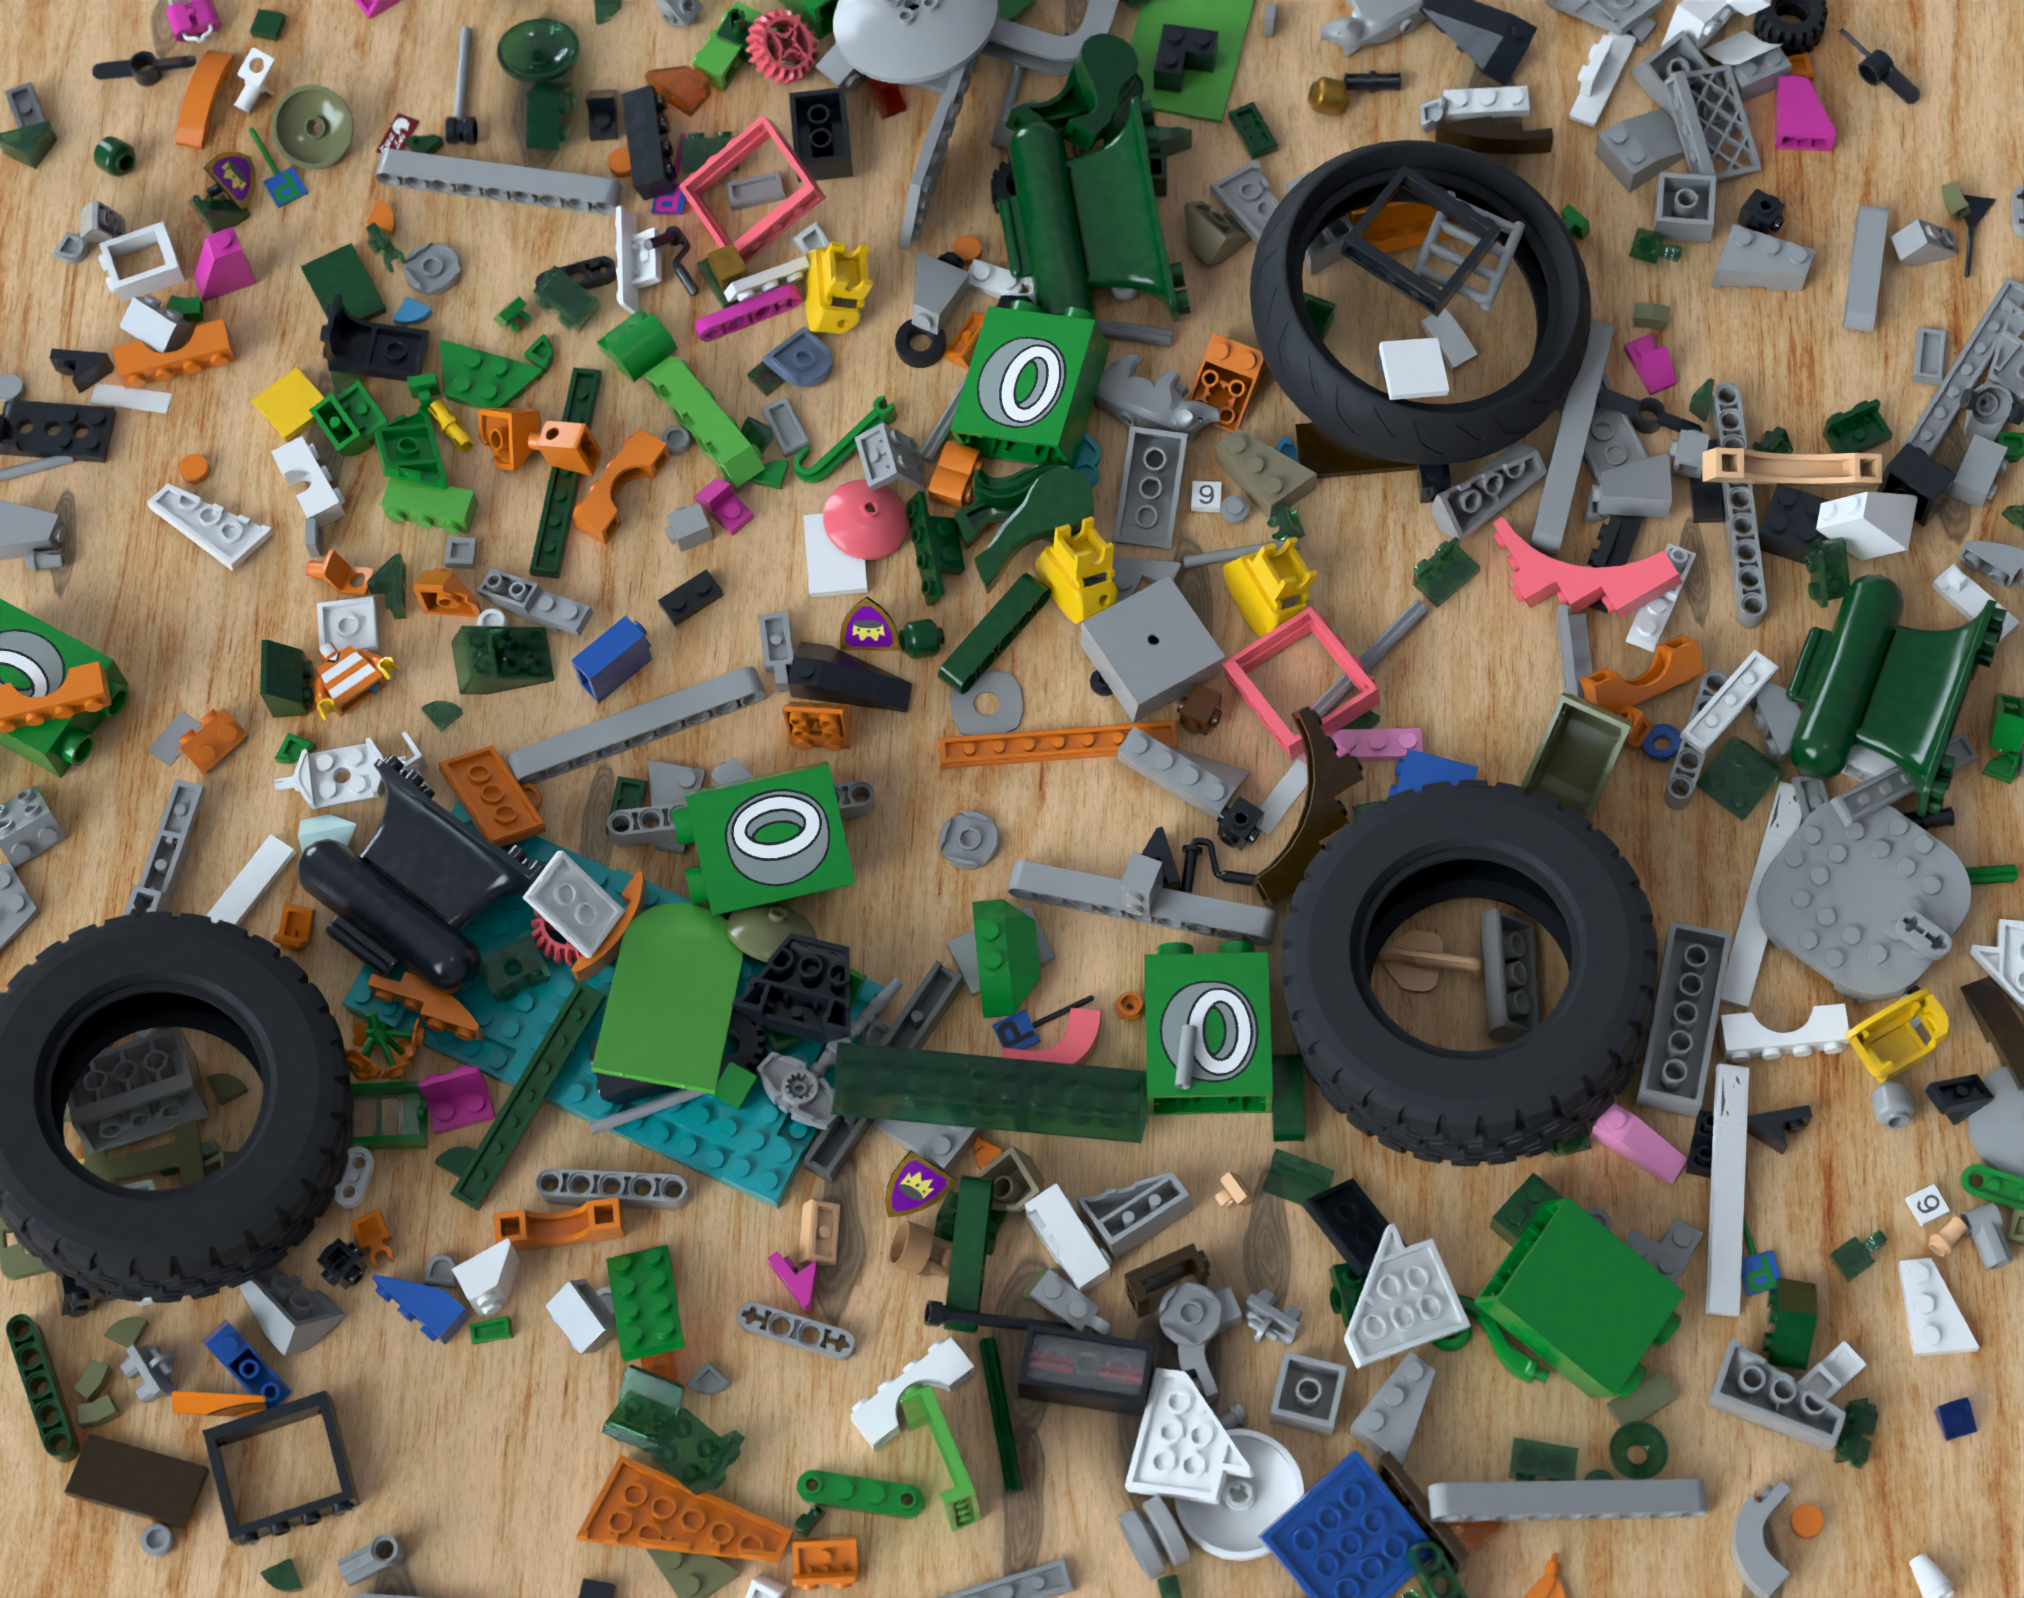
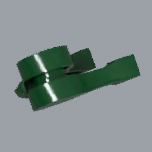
(1094, 96)
(1030, 508)

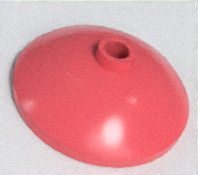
(861, 532)

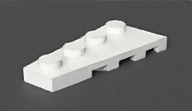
(212, 528)

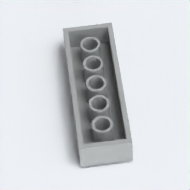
(1684, 1019)

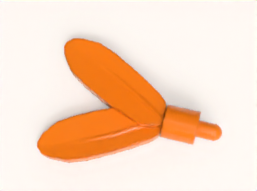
(1548, 1584)

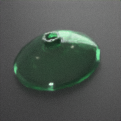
(538, 50)

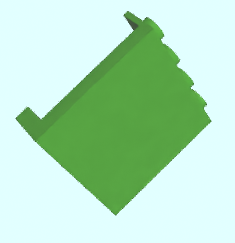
(960, 1501)

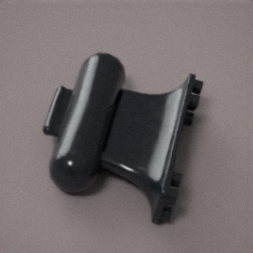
(414, 885)

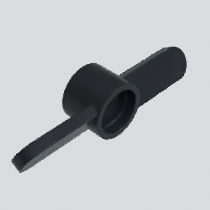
(131, 67)
(1880, 67)
(1633, 408)

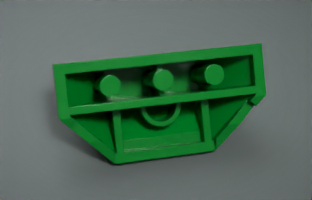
(1005, 956)

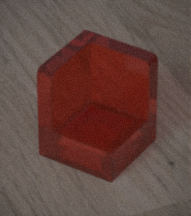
(886, 98)

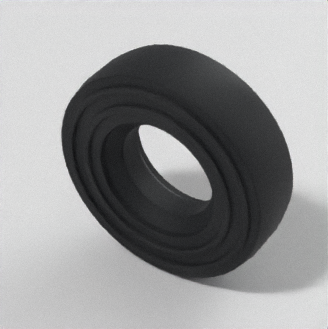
(915, 358)

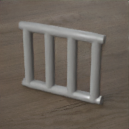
(1495, 276)

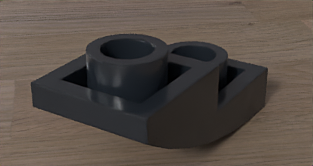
(1700, 1151)

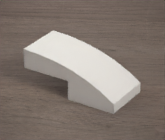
(1452, 339)
(1833, 1371)

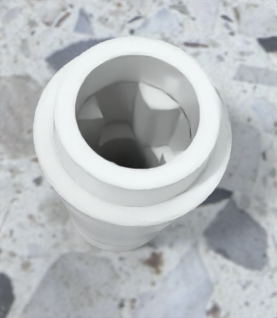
(1930, 1578)

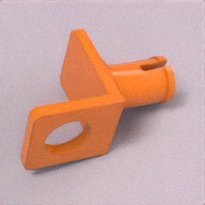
(339, 574)

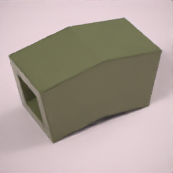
(1954, 200)
(1651, 315)
(94, 1380)
(97, 1412)

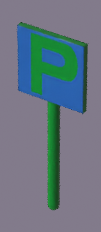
(284, 185)
(1760, 1270)

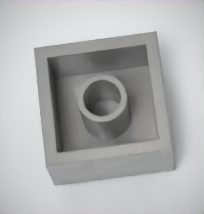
(1684, 206)
(1308, 1394)

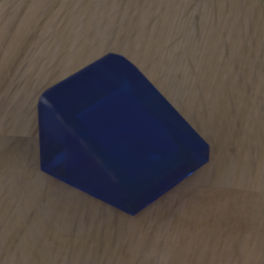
(1956, 1419)

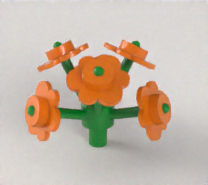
(375, 1035)

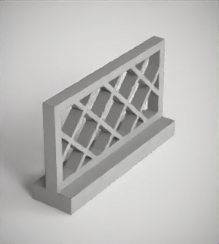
(1690, 124)

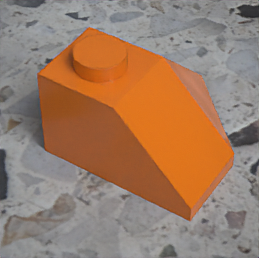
(508, 434)
(444, 594)

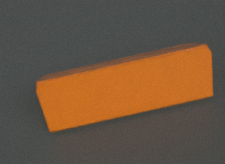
(963, 345)

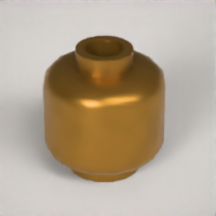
(1329, 96)

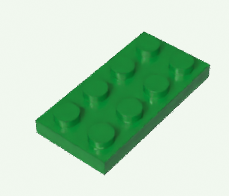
(645, 1303)

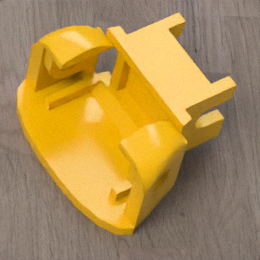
(838, 275)
(1070, 561)
(1264, 579)
(1889, 1041)

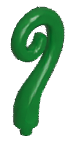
(1514, 1361)

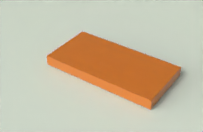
(492, 796)

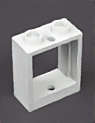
(147, 281)

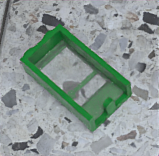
(389, 1115)

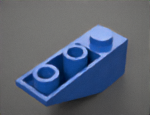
(427, 1304)
(246, 1364)

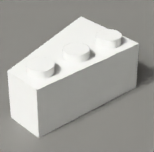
(1699, 20)
(1068, 1239)

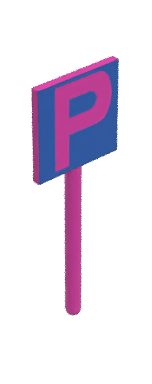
(673, 202)

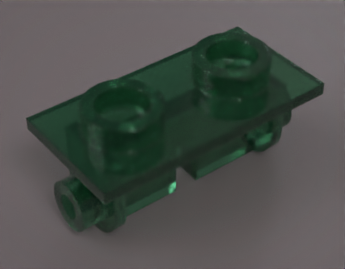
(1859, 1419)

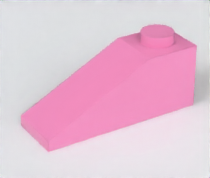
(1638, 1143)

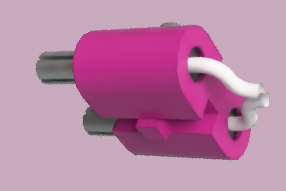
(192, 18)

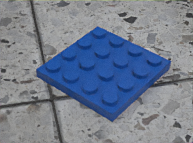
(1346, 1536)

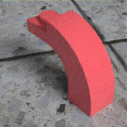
(1075, 1046)

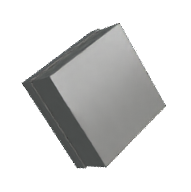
(1151, 648)

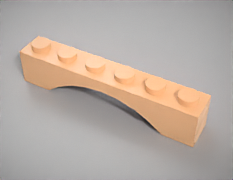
(1757, 467)

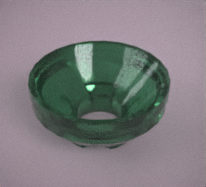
(1643, 1436)

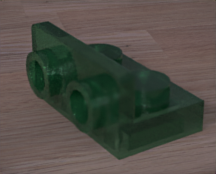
(1828, 570)

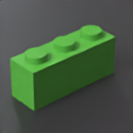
(720, 58)
(430, 506)

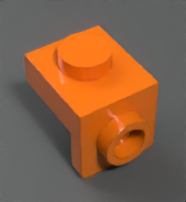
(1640, 728)
(295, 927)

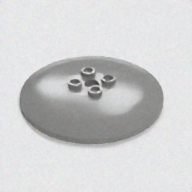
(912, 45)

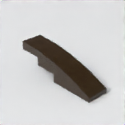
(1484, 137)
(1998, 1025)

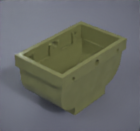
(1577, 754)

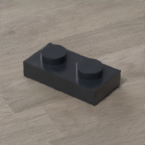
(690, 597)

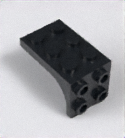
(371, 347)

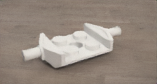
(317, 775)

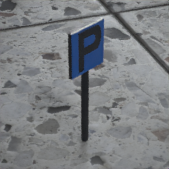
(1020, 1033)

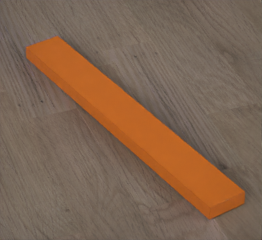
(1046, 744)

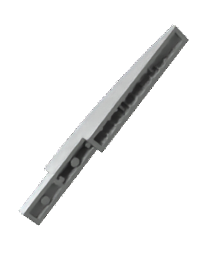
(167, 852)

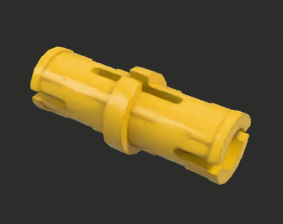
(451, 426)

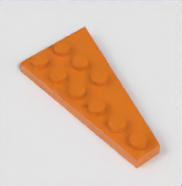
(660, 1513)

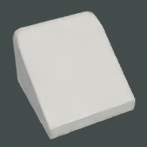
(810, 239)
(766, 1587)

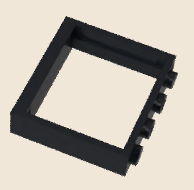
(1399, 276)
(265, 1421)

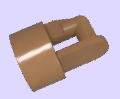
(912, 1249)

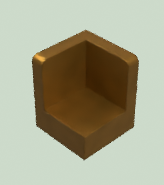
(727, 265)

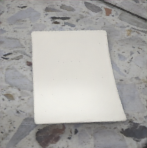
(1738, 48)

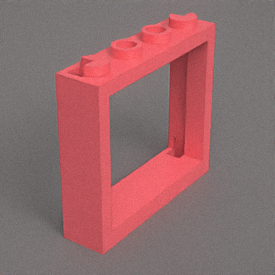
(728, 158)
(1277, 640)

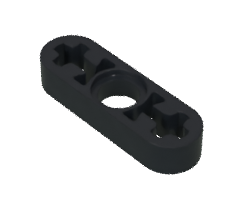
(591, 264)

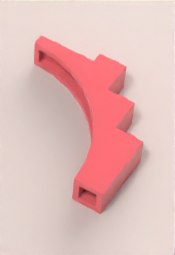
(1620, 587)

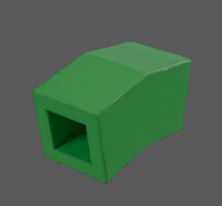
(190, 308)

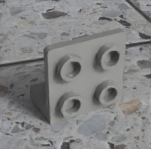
(889, 456)

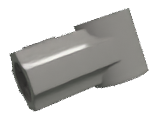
(1986, 1228)
(369, 1560)

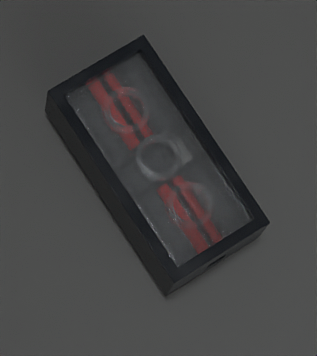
(1086, 1370)

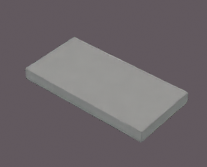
(1610, 438)

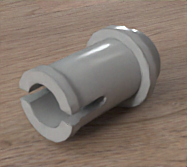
(44, 559)
(1233, 1417)

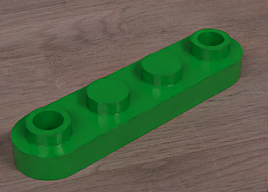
(1995, 1186)
(860, 1494)

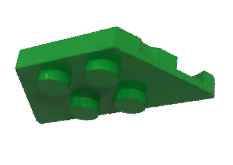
(483, 377)
(411, 450)

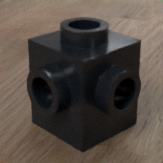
(1762, 213)
(1240, 824)
(342, 1264)

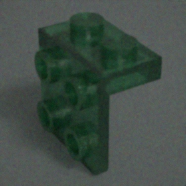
(643, 1408)
(695, 1452)

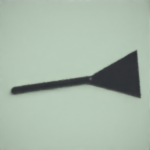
(1978, 209)

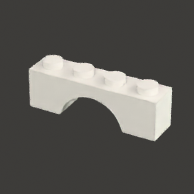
(1745, 1037)
(943, 1368)

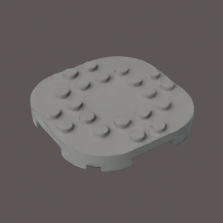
(1842, 890)

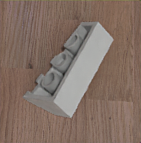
(1479, 498)
(1191, 777)
(1772, 1399)

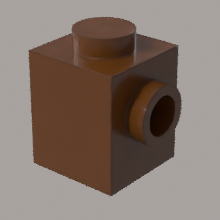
(1200, 709)

